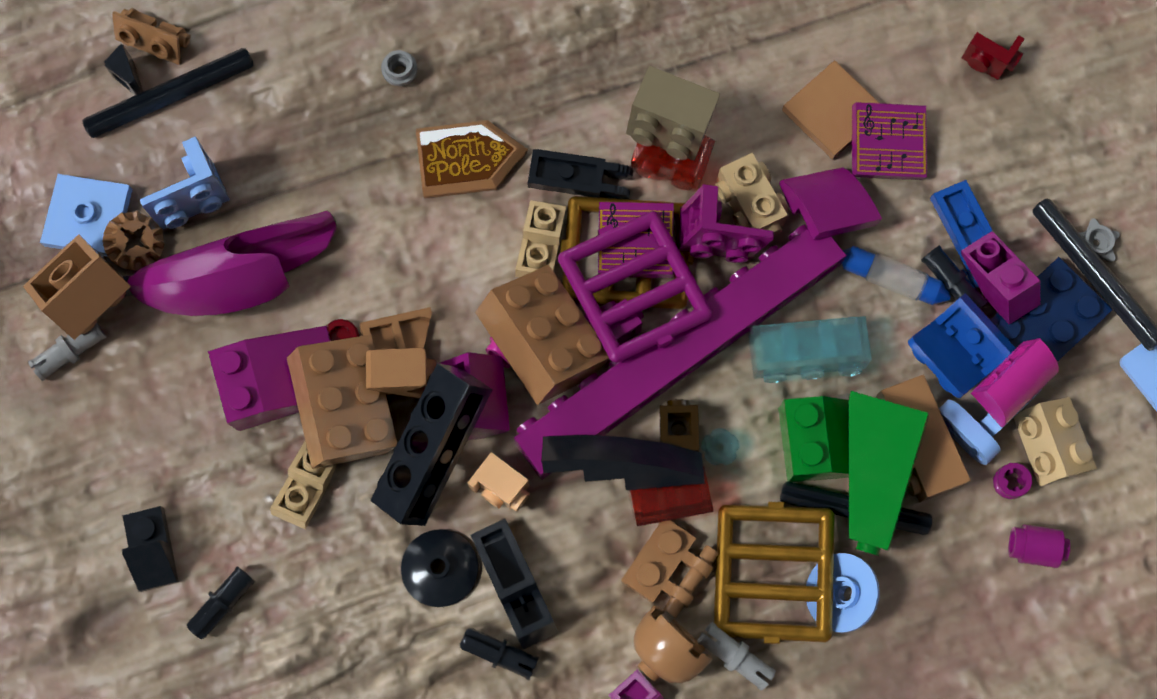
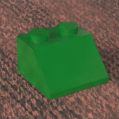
(815, 438)

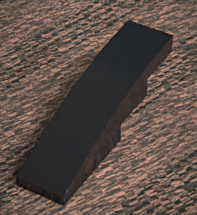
(637, 461)

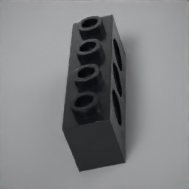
(431, 445)

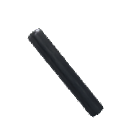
(813, 497)

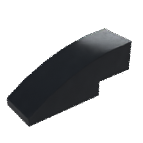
(514, 584)

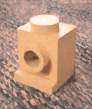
(500, 483)

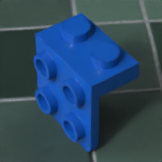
(961, 346)

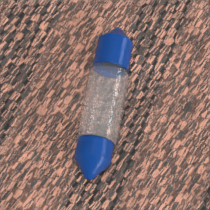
(895, 276)

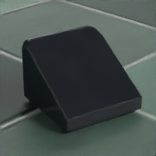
(123, 69)

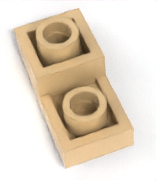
(540, 237)
(302, 490)

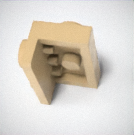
(1054, 441)

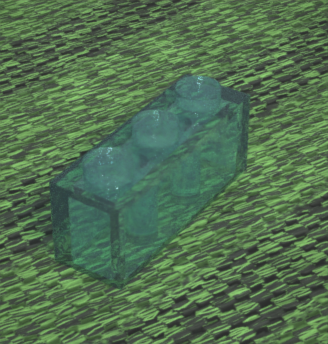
(809, 349)

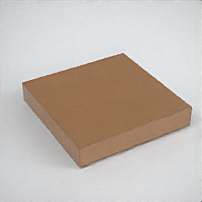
(825, 108)

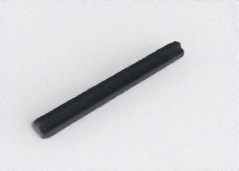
(167, 92)
(1097, 273)

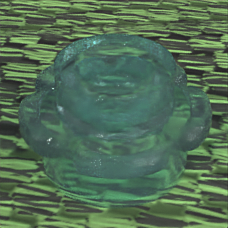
(723, 437)

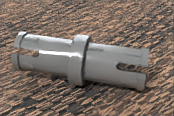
(65, 351)
(736, 656)

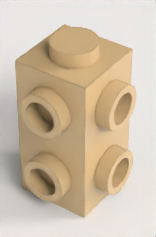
(751, 196)

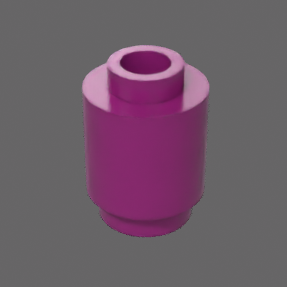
(1038, 545)

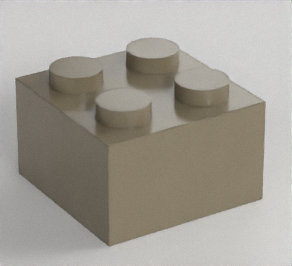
(671, 114)

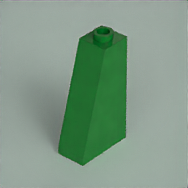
(881, 463)

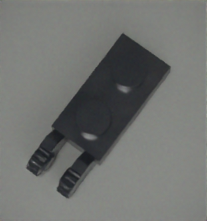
(577, 174)

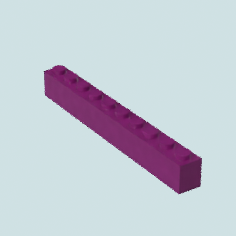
(640, 379)

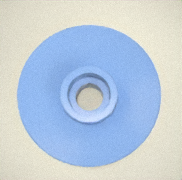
(860, 577)

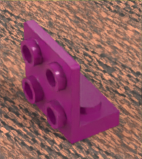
(706, 237)

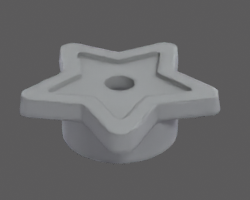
(1104, 236)

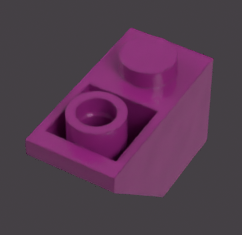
(1002, 277)

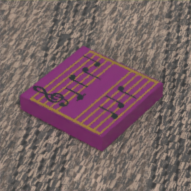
(889, 141)
(622, 212)

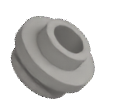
(396, 59)

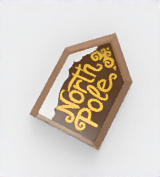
(465, 158)

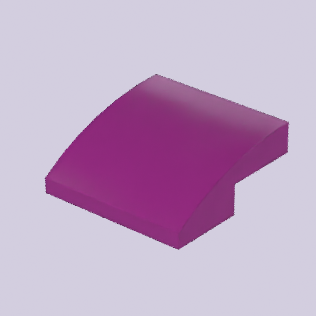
(830, 202)

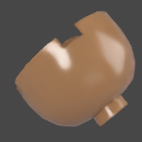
(668, 649)

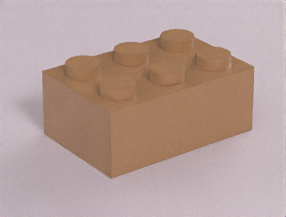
(542, 334)
(335, 409)

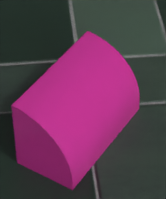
(1016, 380)

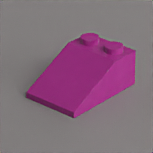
(256, 376)

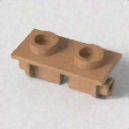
(140, 32)

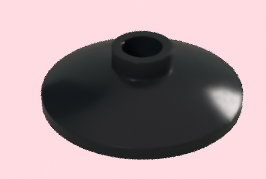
(451, 584)

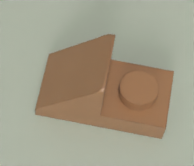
(398, 371)

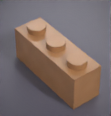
(938, 461)

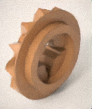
(136, 257)

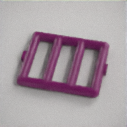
(601, 320)

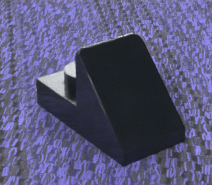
(149, 549)

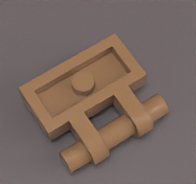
(659, 560)

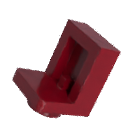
(989, 57)

